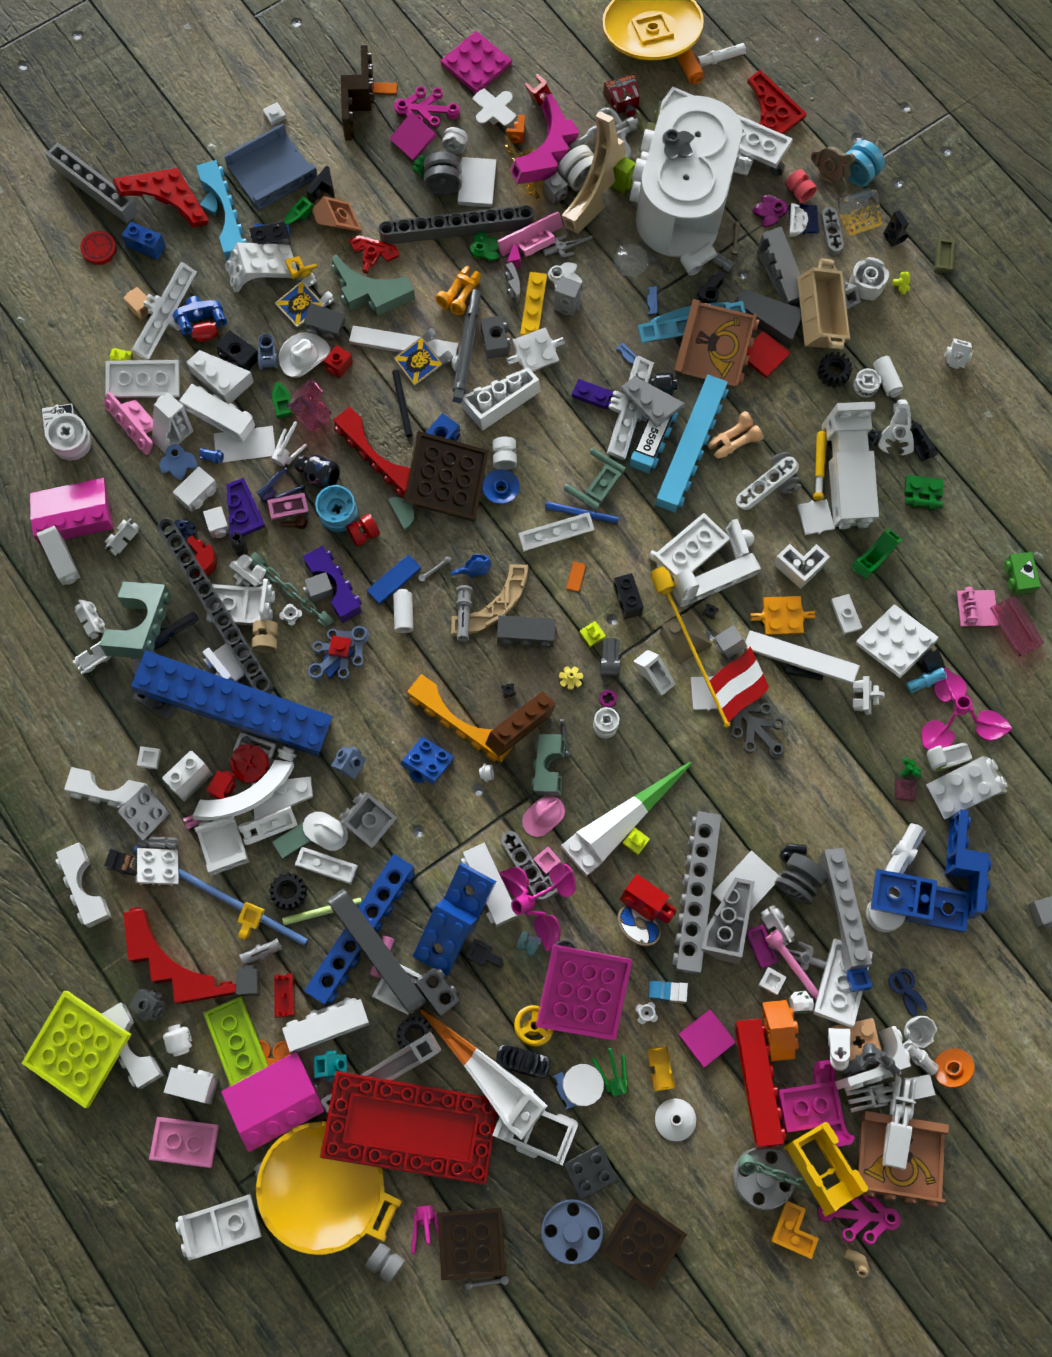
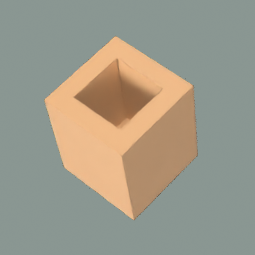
(134, 301)

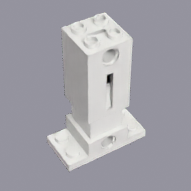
(852, 465)

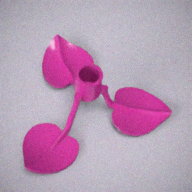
(990, 724)
(517, 883)

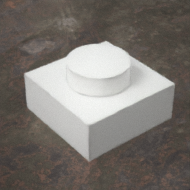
(274, 114)
(148, 757)
(772, 981)

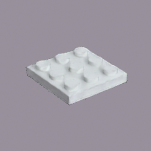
(897, 641)

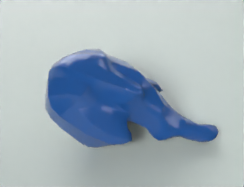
(475, 566)

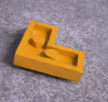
(788, 1233)

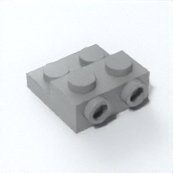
(367, 819)

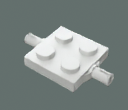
(535, 350)

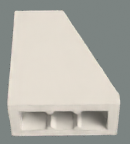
(58, 555)

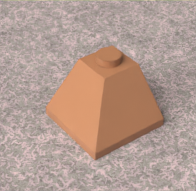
(336, 214)

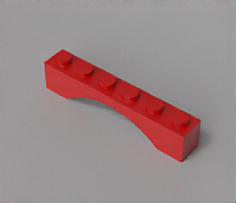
(351, 427)

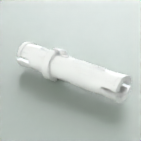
(717, 56)

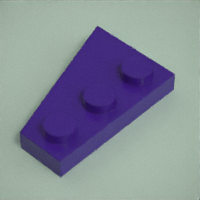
(243, 512)

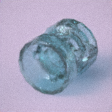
(532, 945)

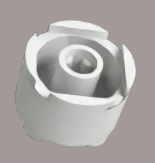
(869, 277)

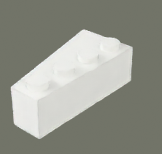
(501, 397)

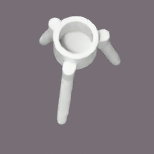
(281, 455)

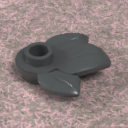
(679, 145)

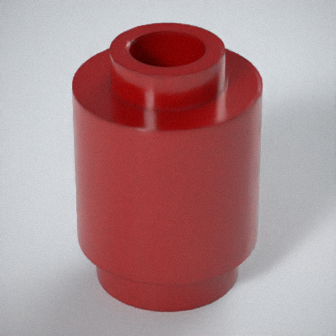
(204, 331)

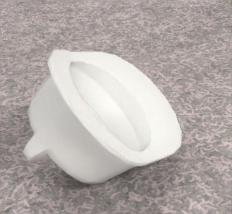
(325, 831)

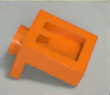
(517, 134)

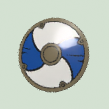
(637, 928)

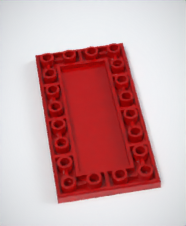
(409, 1128)

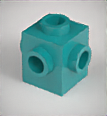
(329, 1063)

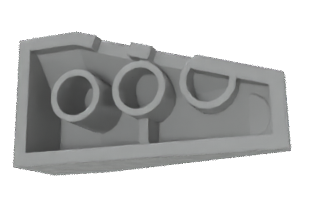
(727, 929)

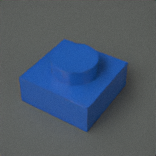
(858, 979)

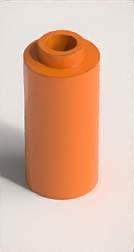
(691, 66)

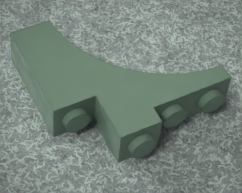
(378, 294)

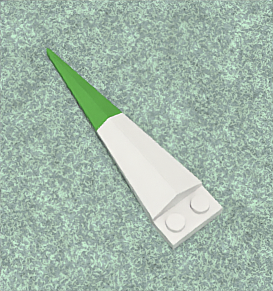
(596, 841)

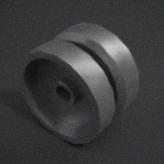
(442, 173)

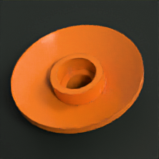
(951, 1060)

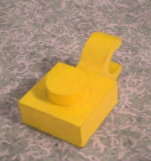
(250, 918)

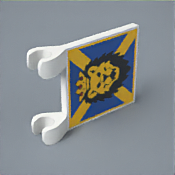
(298, 299)

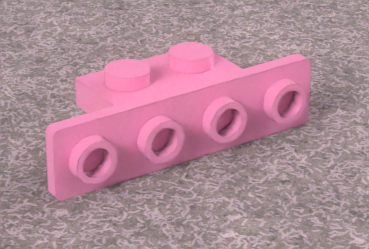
(532, 237)
(133, 420)

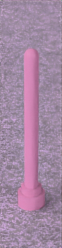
(775, 940)

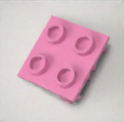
(975, 607)

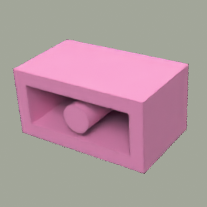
(287, 506)

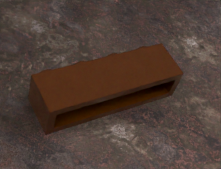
(520, 724)

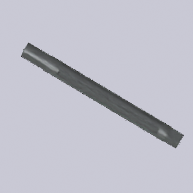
(466, 347)

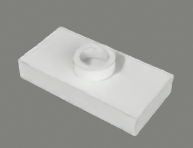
(846, 614)

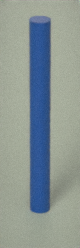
(577, 511)

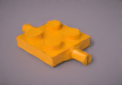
(782, 615)

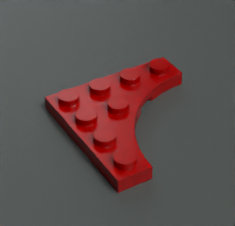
(776, 107)
(167, 187)

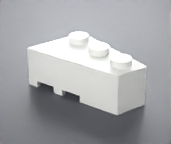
(220, 376)
(169, 422)

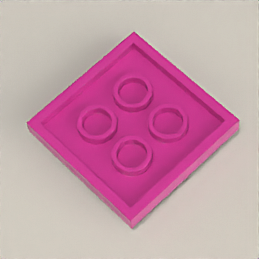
(476, 62)

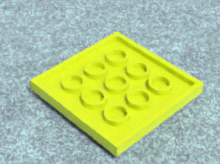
(76, 1049)

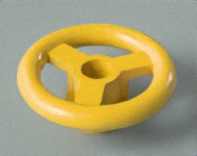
(527, 1027)

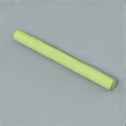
(313, 913)

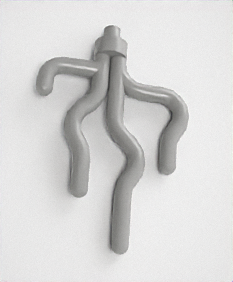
(622, 129)

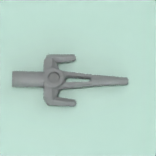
(560, 247)
(806, 958)

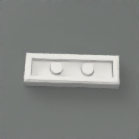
(326, 865)

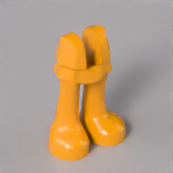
(458, 306)

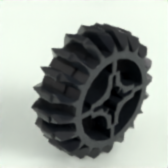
(523, 1061)

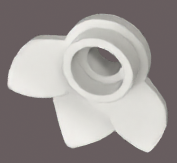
(566, 270)

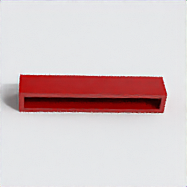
(758, 1084)

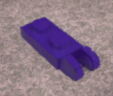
(592, 394)

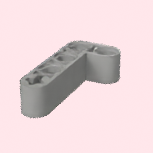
(528, 865)

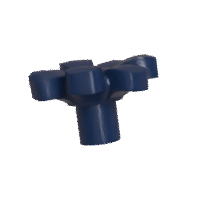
(185, 527)

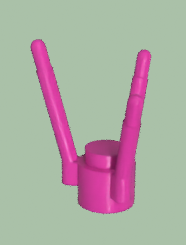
(424, 1216)

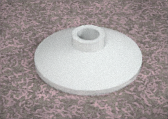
(665, 1124)

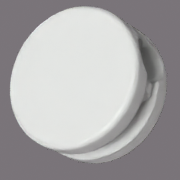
(883, 921)

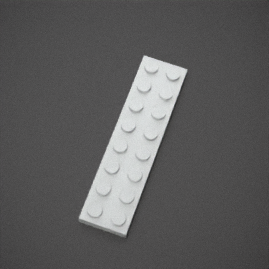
(756, 140)

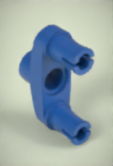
(198, 310)

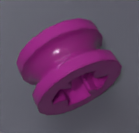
(604, 694)

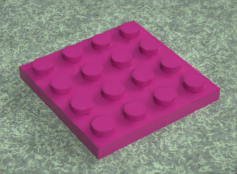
(584, 992)

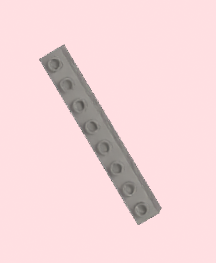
(710, 823)

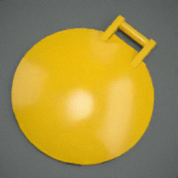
(317, 1201)

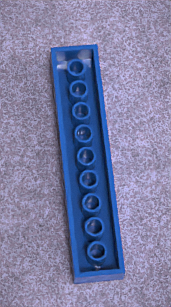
(231, 703)

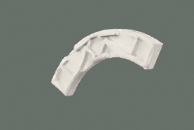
(247, 800)

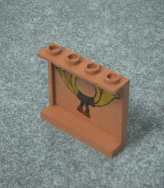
(716, 343)
(924, 1167)

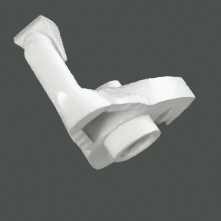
(898, 429)

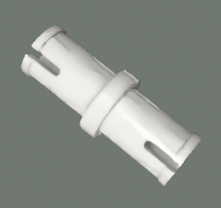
(920, 1058)

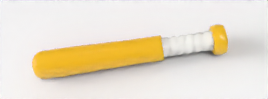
(821, 449)

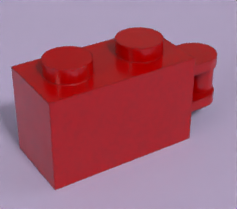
(647, 900)

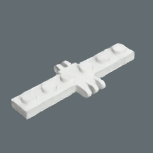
(162, 311)
(628, 412)

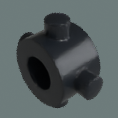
(710, 611)
(508, 690)

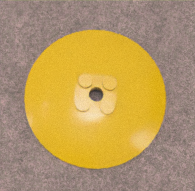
(675, 26)

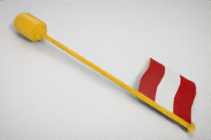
(734, 684)

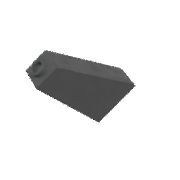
(774, 317)

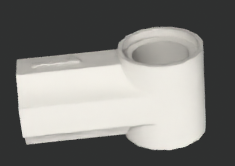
(695, 260)

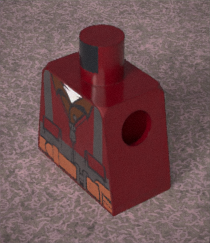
(622, 94)

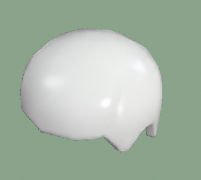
(920, 1031)

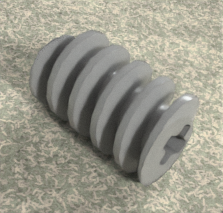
(790, 485)

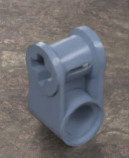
(267, 355)

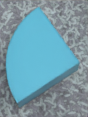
(210, 204)

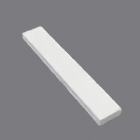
(395, 341)
(802, 657)

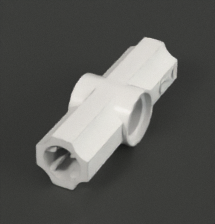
(906, 849)

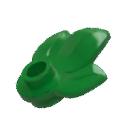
(485, 247)

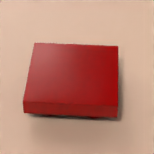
(766, 354)

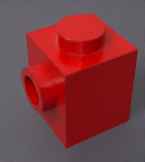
(338, 362)

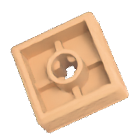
(865, 1031)

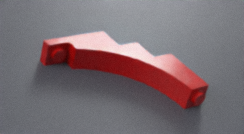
(187, 985)

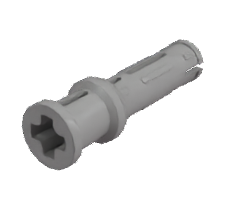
(463, 605)

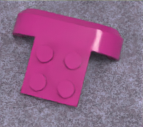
(814, 1104)

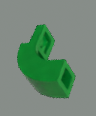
(876, 554)

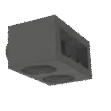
(432, 994)

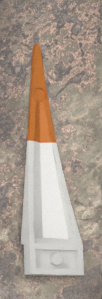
(508, 1095)

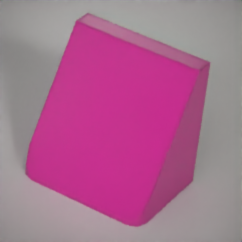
(514, 257)

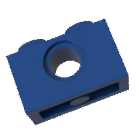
(143, 240)
(445, 427)

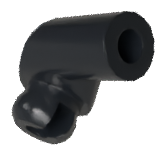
(791, 848)

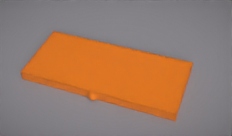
(385, 88)
(576, 576)

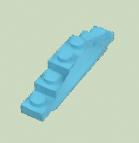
(674, 323)

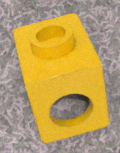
(304, 271)

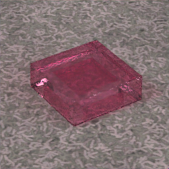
(905, 790)

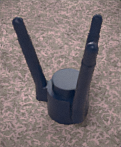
(267, 492)

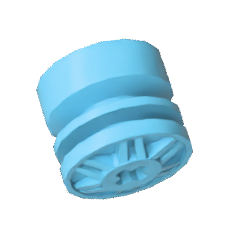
(333, 499)

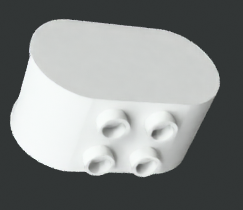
(686, 197)

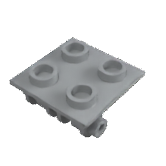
(143, 812)

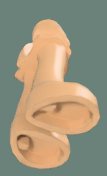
(745, 423)

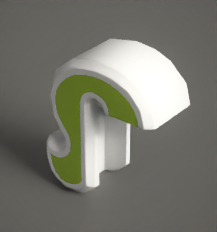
(948, 757)

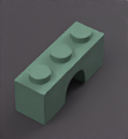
(548, 748)

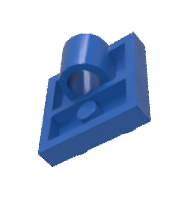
(426, 761)

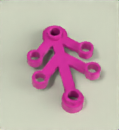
(406, 106)
(864, 1216)

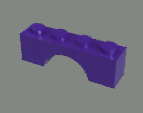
(344, 602)

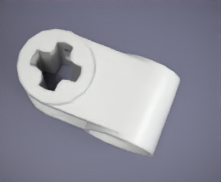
(839, 1046)

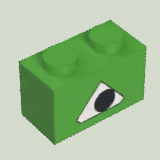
(1022, 573)

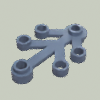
(358, 642)

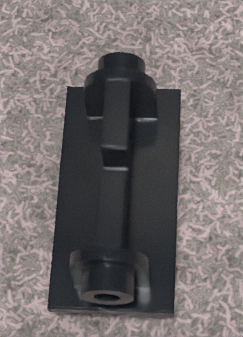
(922, 443)

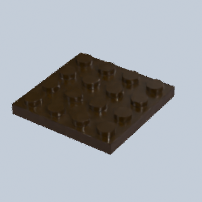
(445, 476)

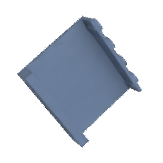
(269, 167)

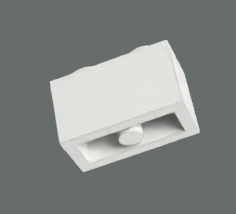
(195, 489)

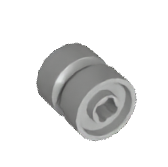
(384, 1262)

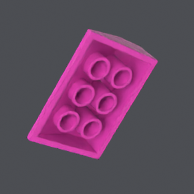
(72, 509)
(273, 1101)

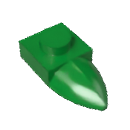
(301, 209)
(281, 400)

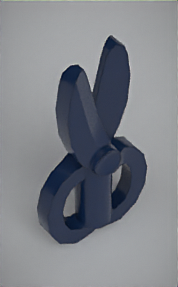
(909, 995)

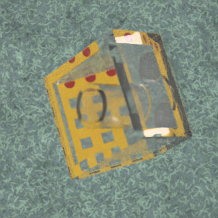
(860, 211)

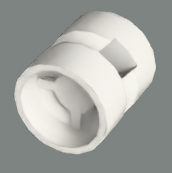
(504, 453)
(606, 722)

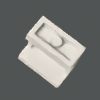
(187, 776)
(221, 844)

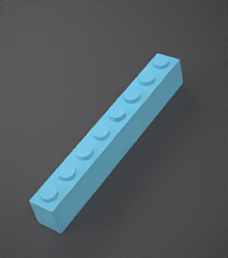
(691, 443)

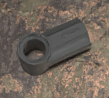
(610, 658)

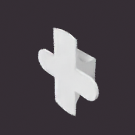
(494, 108)

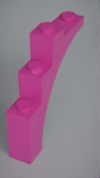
(543, 162)

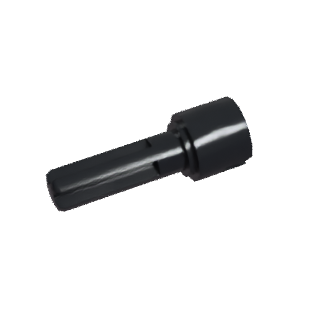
(174, 628)

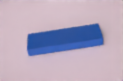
(394, 579)

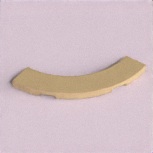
(500, 605)

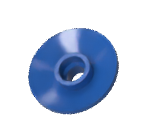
(501, 479)

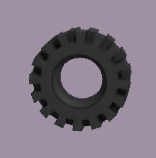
(839, 361)
(296, 900)
(409, 1023)

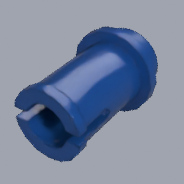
(211, 455)

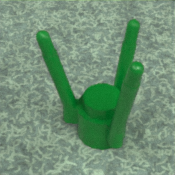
(617, 1085)

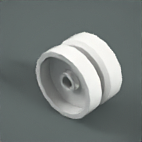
(576, 166)
(68, 436)

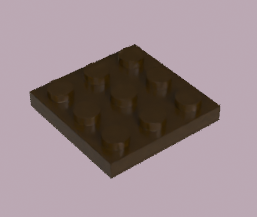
(642, 1243)
(471, 1244)

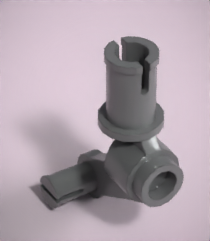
(871, 1055)

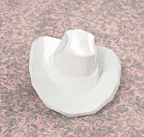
(302, 354)

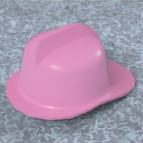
(543, 816)

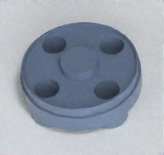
(572, 1232)

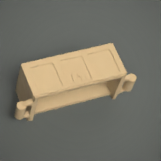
(823, 306)

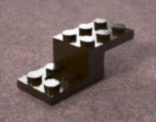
(357, 93)

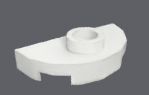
(798, 220)

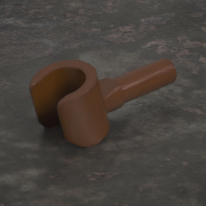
(301, 523)

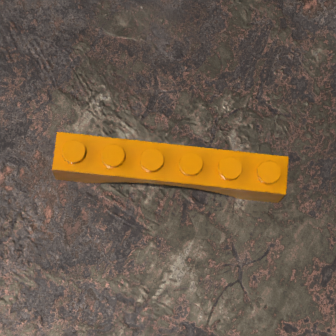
(426, 694)

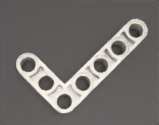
(691, 588)

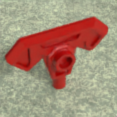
(373, 250)

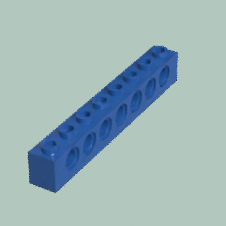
(395, 866)

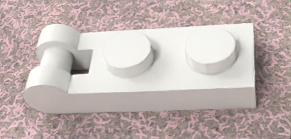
(268, 825)

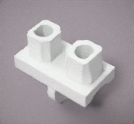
(241, 566)
(865, 704)

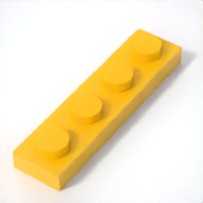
(533, 303)

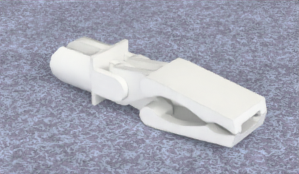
(878, 1096)
(899, 1135)

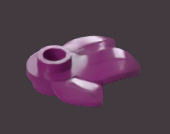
(768, 210)

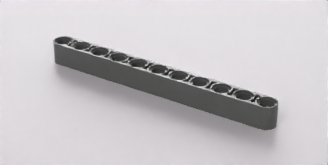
(211, 598)

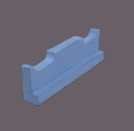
(652, 300)
(627, 354)
(559, 1077)

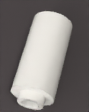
(889, 376)
(403, 611)

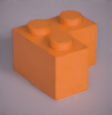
(780, 1030)

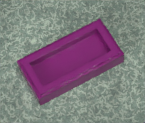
(763, 953)

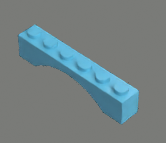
(212, 182)

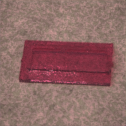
(1017, 625)

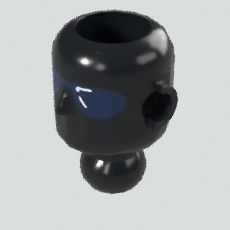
(318, 470)

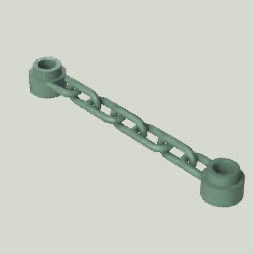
(323, 618)
(748, 1166)

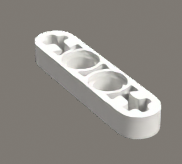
(768, 485)

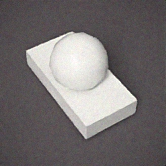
(739, 539)

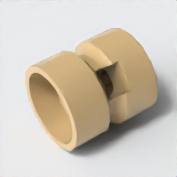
(264, 638)

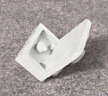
(225, 663)

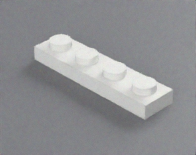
(556, 531)

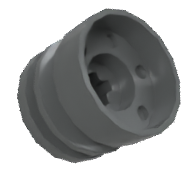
(801, 879)

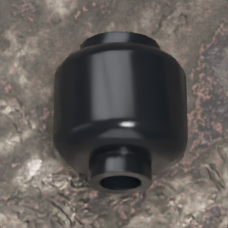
(664, 382)

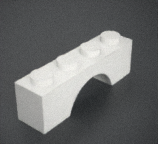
(83, 784)
(74, 862)
(141, 1069)

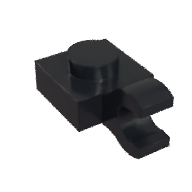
(481, 953)

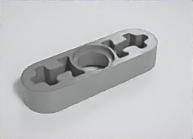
(835, 224)

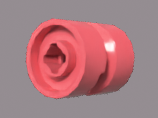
(801, 186)

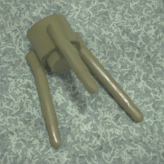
(651, 125)

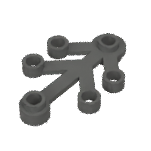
(756, 725)

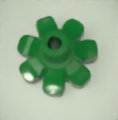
(419, 166)
(910, 768)

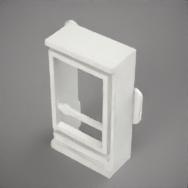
(505, 1134)

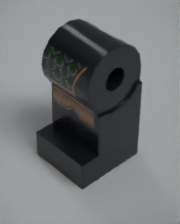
(121, 863)

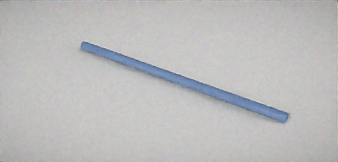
(237, 904)

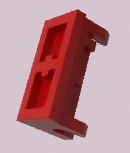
(284, 995)

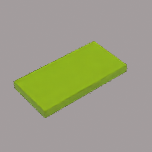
(235, 1040)

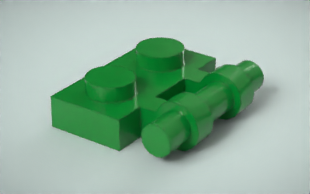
(923, 487)

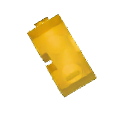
(660, 1060)

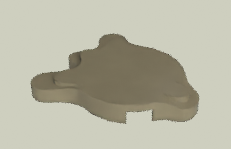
(833, 166)

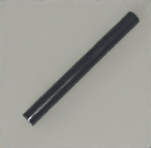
(402, 403)

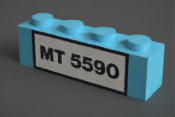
(650, 444)

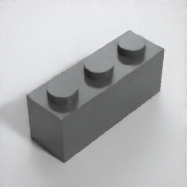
(526, 631)

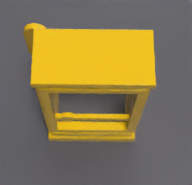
(851, 1182)

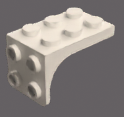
(257, 261)
(246, 603)
(967, 786)
(893, 1048)
(218, 1227)

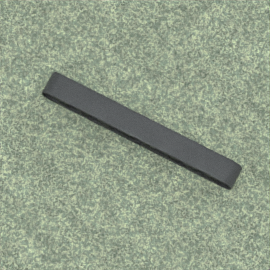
(518, 218)

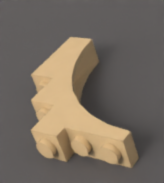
(607, 154)

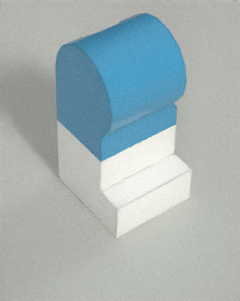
(668, 991)

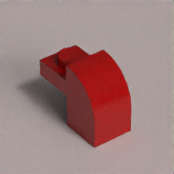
(204, 555)

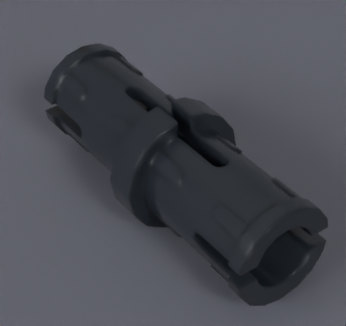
(238, 544)

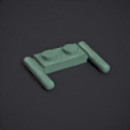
(602, 484)

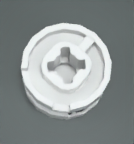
(454, 140)
(867, 382)

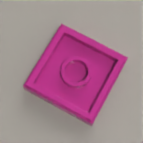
(413, 136)
(706, 1038)

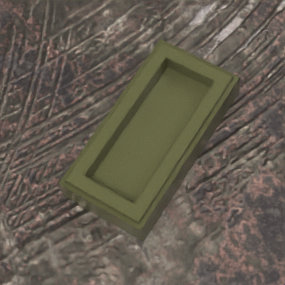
(944, 256)

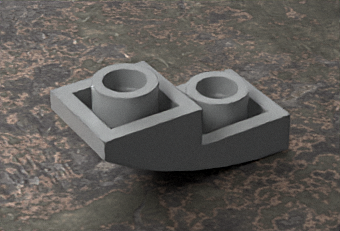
(513, 282)

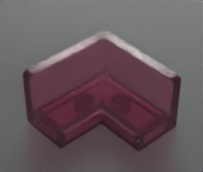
(308, 407)

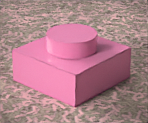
(546, 860)

